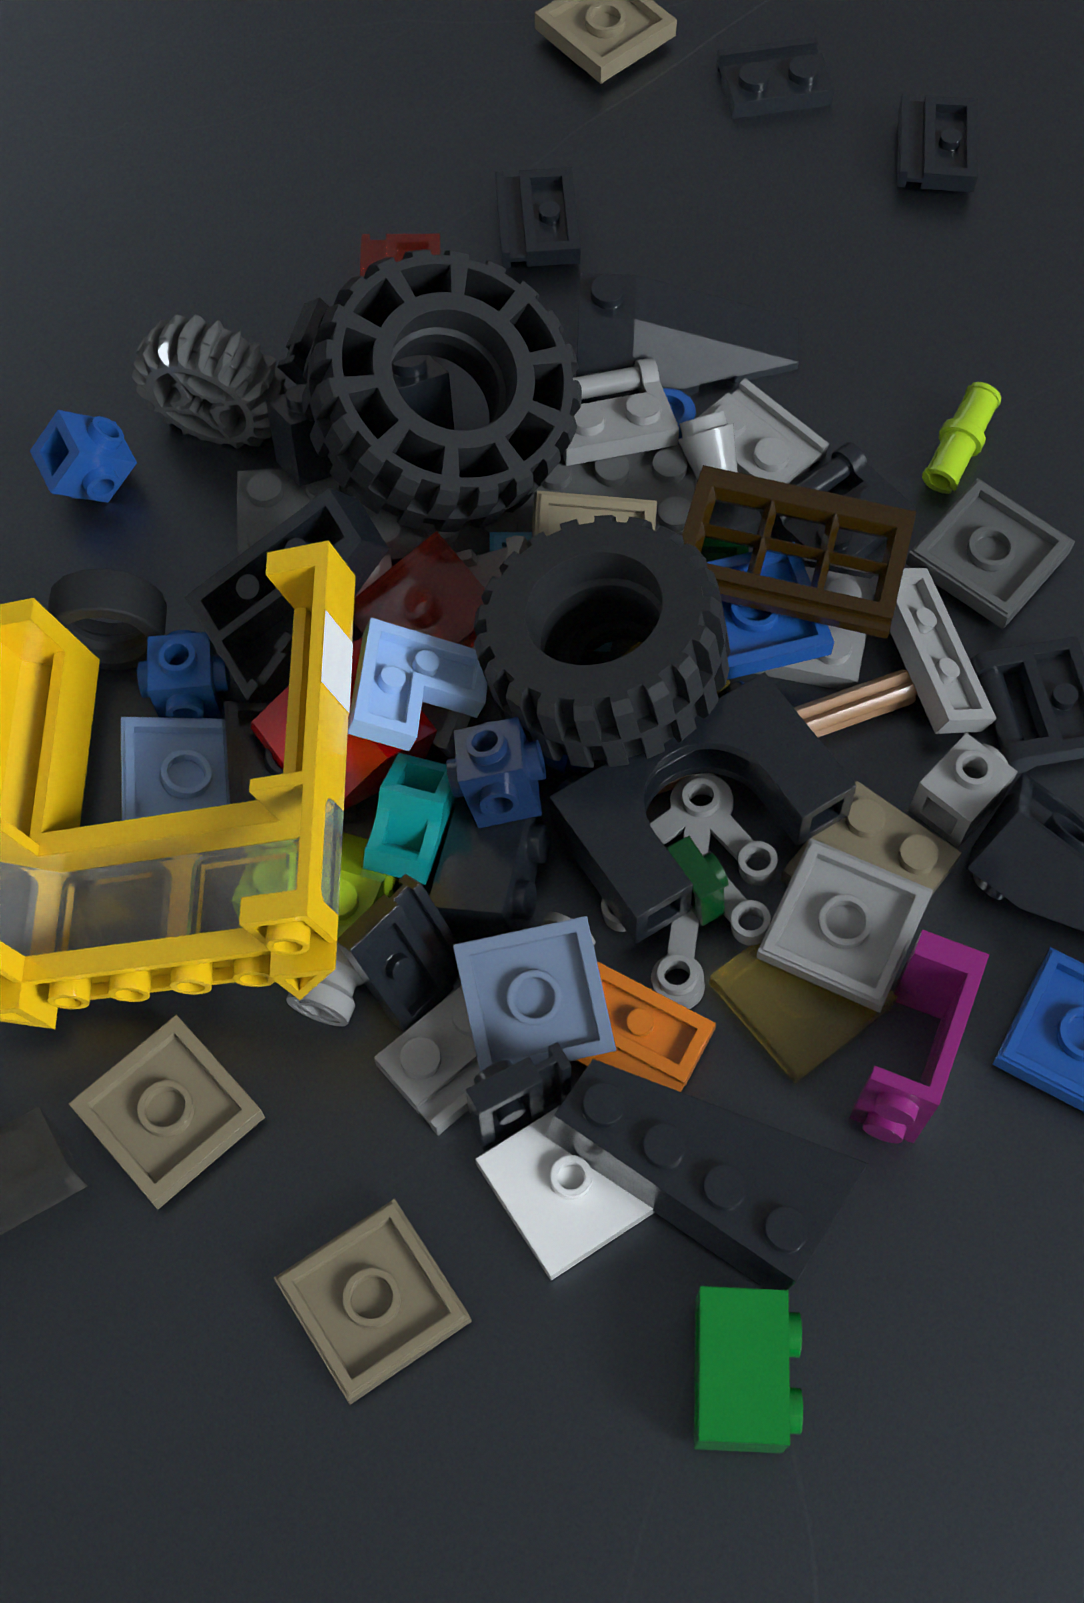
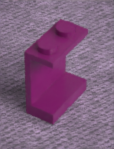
(943, 983)

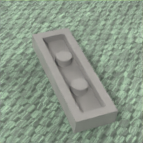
(936, 657)

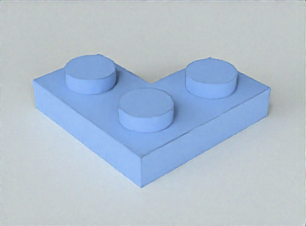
(400, 672)

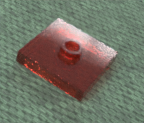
(425, 593)

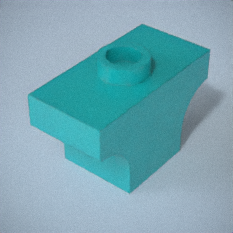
(410, 819)

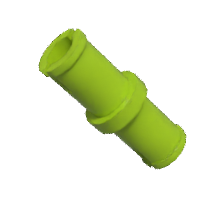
(961, 437)

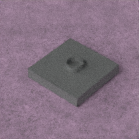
(990, 552)

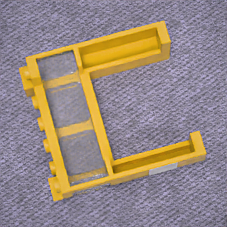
(176, 894)

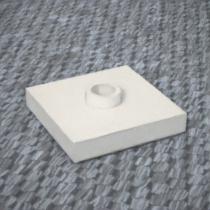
(557, 1198)

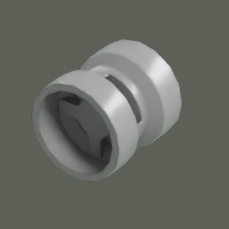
(332, 998)

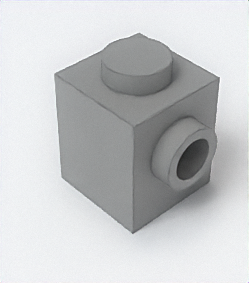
(962, 789)

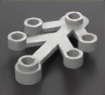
(700, 824)

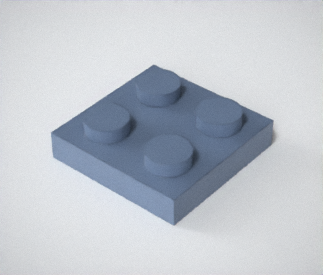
(534, 992)

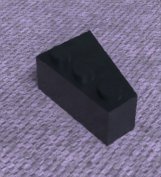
(250, 616)

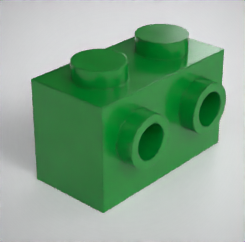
(744, 1370)

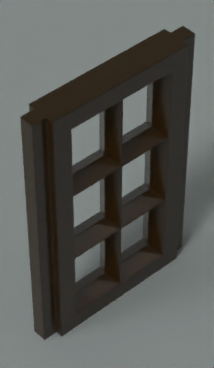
(813, 506)

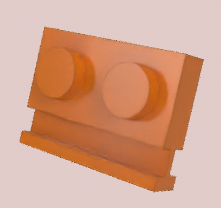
(651, 1032)

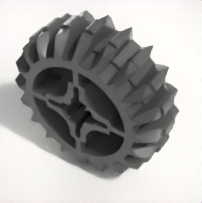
(208, 381)

